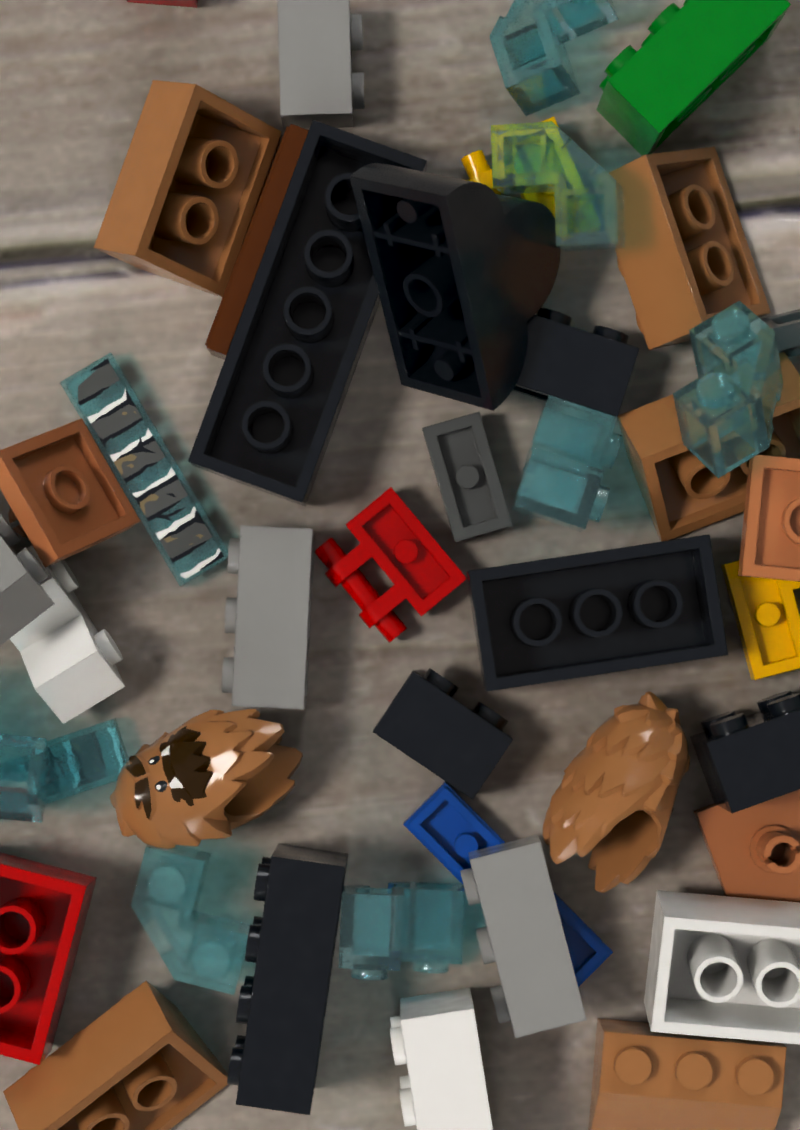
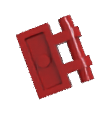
(404, 553)

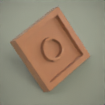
(63, 492)
(771, 520)
(756, 848)

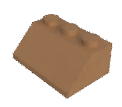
(188, 186)
(683, 244)
(676, 484)
(121, 1072)
(683, 1080)

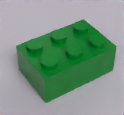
(682, 65)

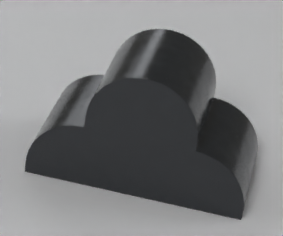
(455, 277)

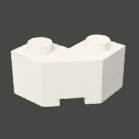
(64, 652)

